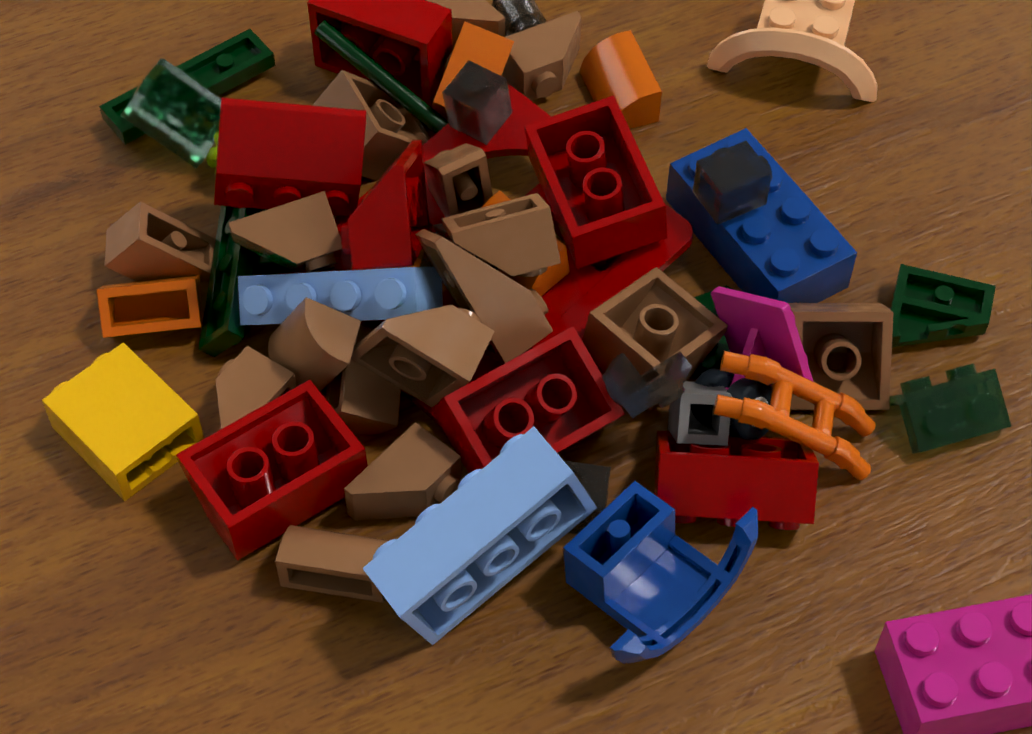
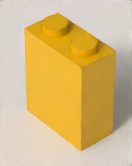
(123, 420)

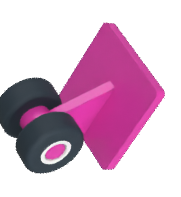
(758, 328)

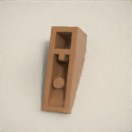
(497, 300)

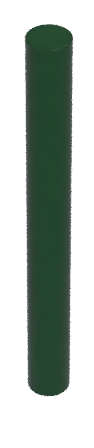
(380, 77)

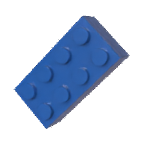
(774, 250)

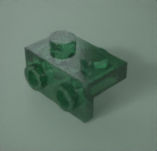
(175, 112)
(952, 409)

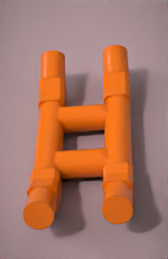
(776, 415)

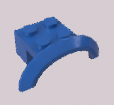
(650, 576)

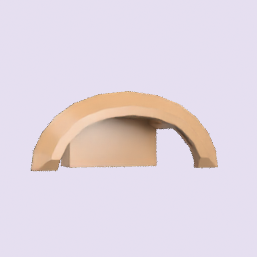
(802, 31)

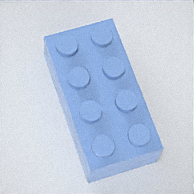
(480, 536)

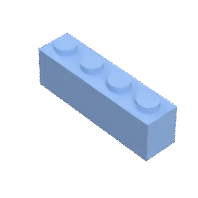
(357, 293)

